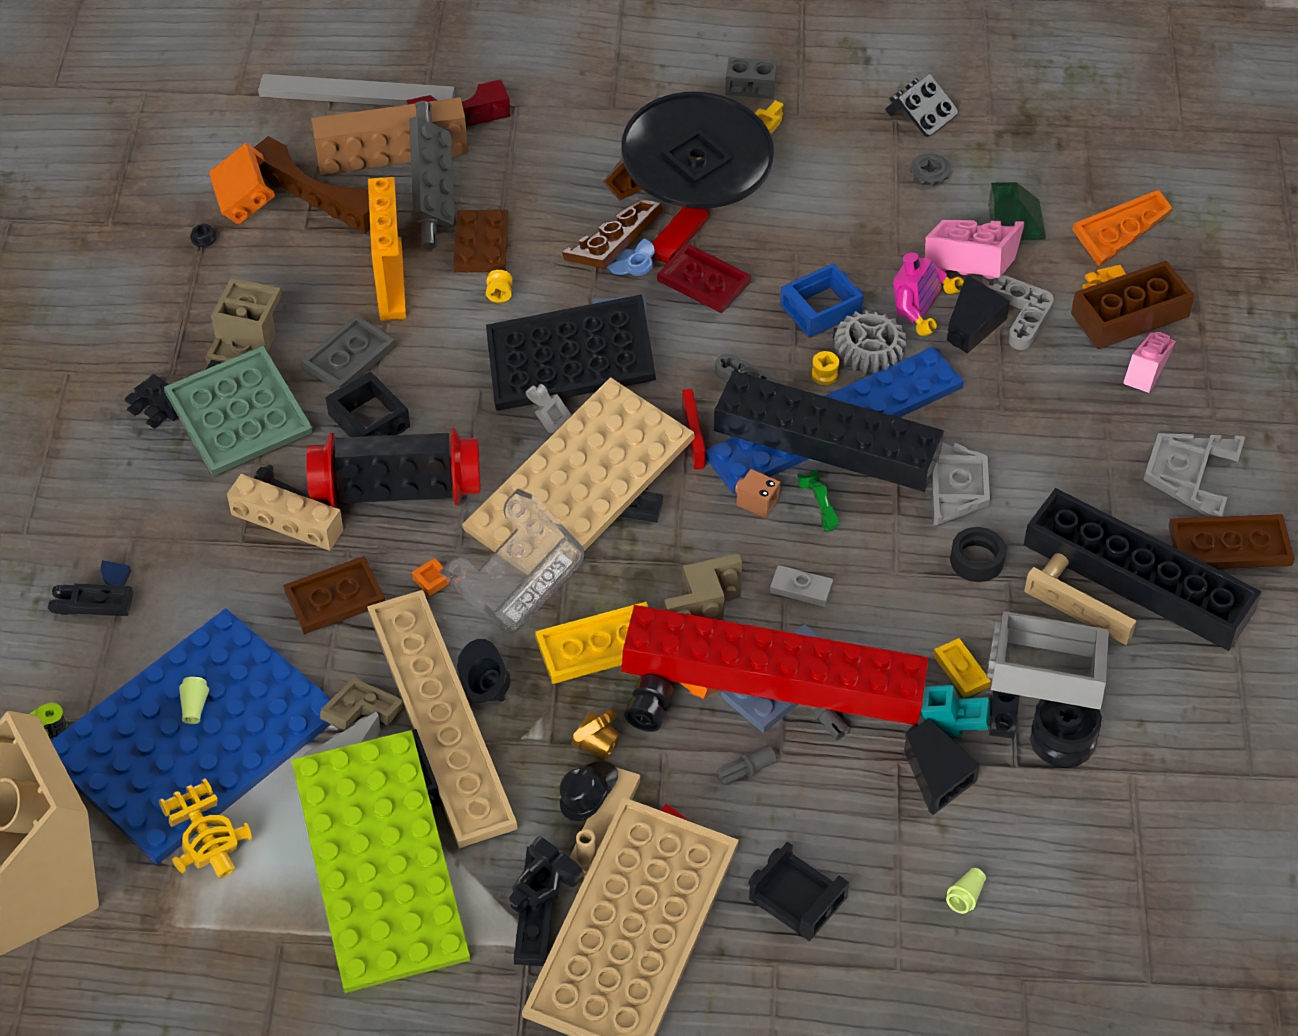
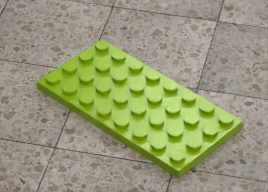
(379, 861)

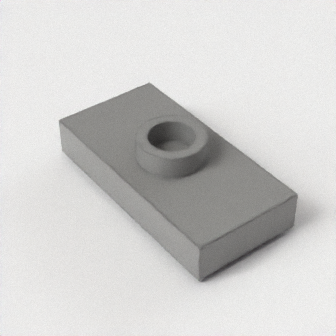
(801, 585)

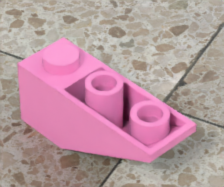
(1149, 361)

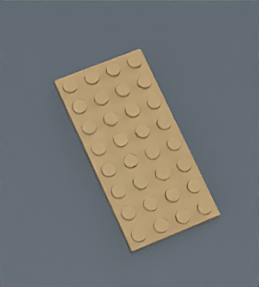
(589, 466)
(631, 925)

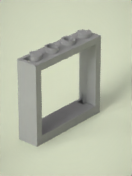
(1046, 683)

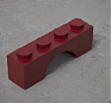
(486, 105)

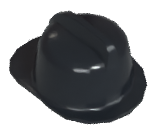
(483, 672)
(586, 789)

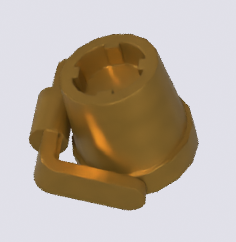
(596, 735)

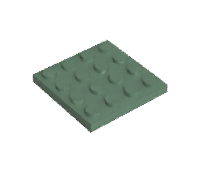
(238, 410)

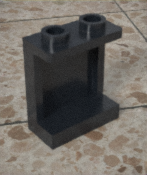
(796, 892)

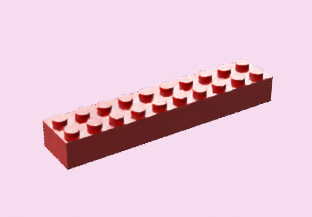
(775, 664)

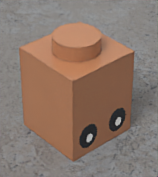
(757, 493)

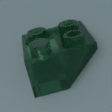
(1014, 203)

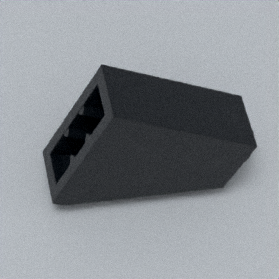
(975, 315)
(938, 765)

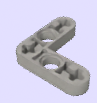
(1029, 308)

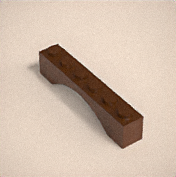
(343, 203)

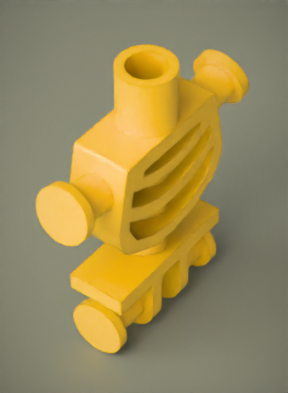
(215, 850)

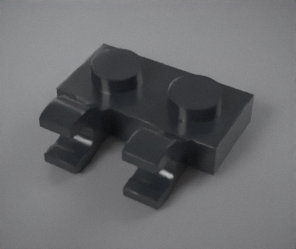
(151, 393)

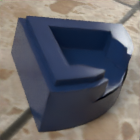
(115, 573)

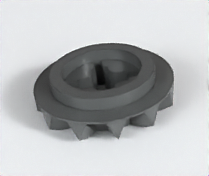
(938, 165)

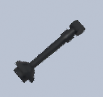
(267, 475)

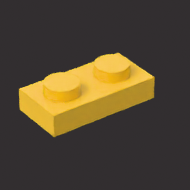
(961, 668)

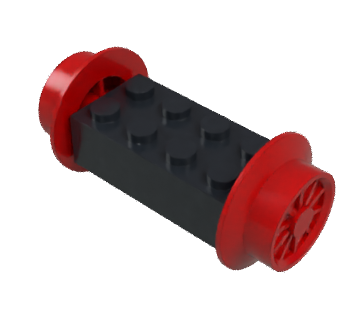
(393, 468)

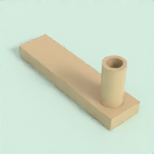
(1047, 588)
(596, 826)

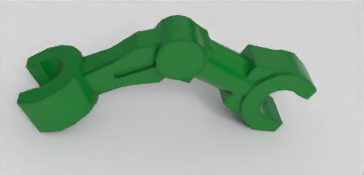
(828, 516)

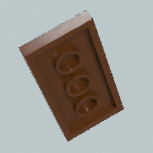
(1234, 540)

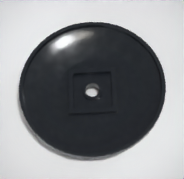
(675, 127)

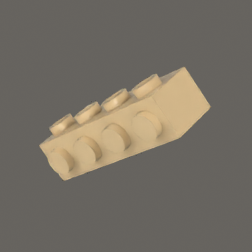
(285, 512)

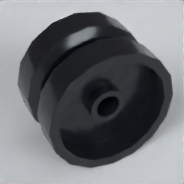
(1064, 733)

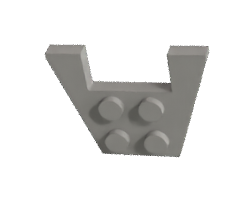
(1179, 466)

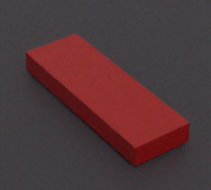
(678, 232)
(692, 422)

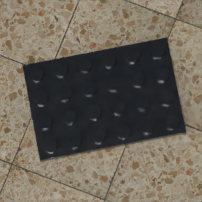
(570, 351)

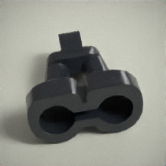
(548, 857)

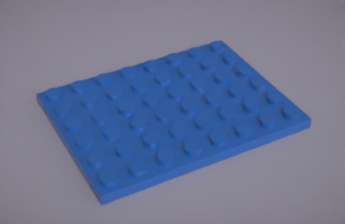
(141, 751)

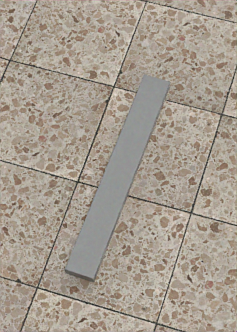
(348, 90)

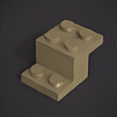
(243, 319)
(707, 587)

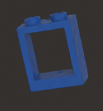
(813, 323)

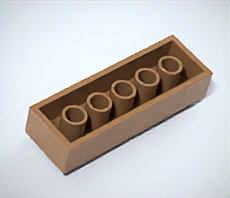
(380, 136)

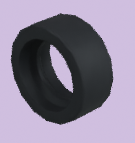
(977, 537)

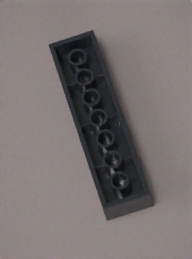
(828, 430)
(1143, 569)

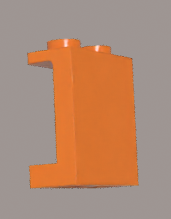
(240, 184)

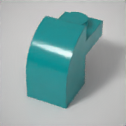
(954, 714)

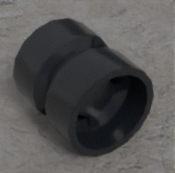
(649, 703)

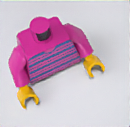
(917, 287)

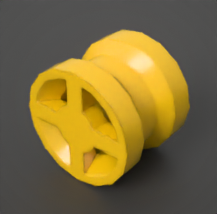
(499, 286)
(825, 368)

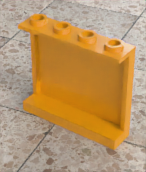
(386, 249)

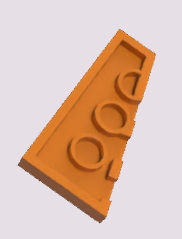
(1118, 227)

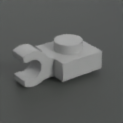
(551, 409)

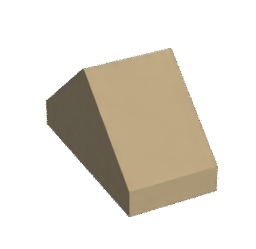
(43, 837)

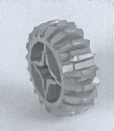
(871, 335)

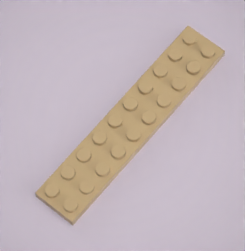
(443, 719)

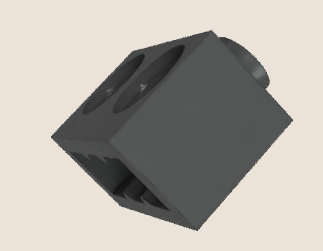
(751, 77)

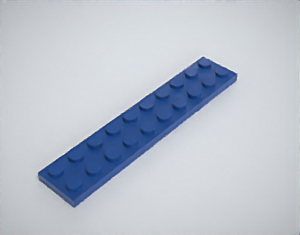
(891, 391)

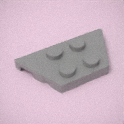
(959, 483)

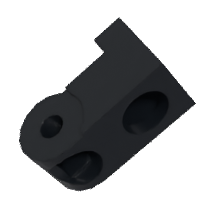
(1003, 714)

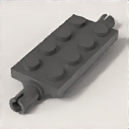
(431, 174)

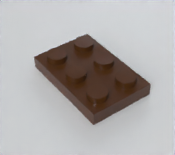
(480, 240)
(333, 594)

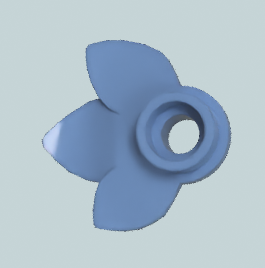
(636, 262)

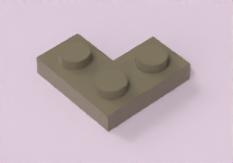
(359, 699)

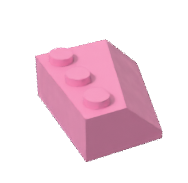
(973, 247)

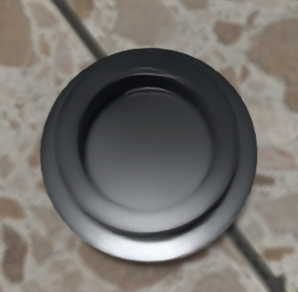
(203, 235)

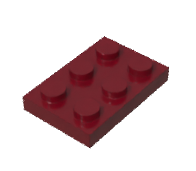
(704, 278)

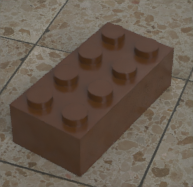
(1132, 304)

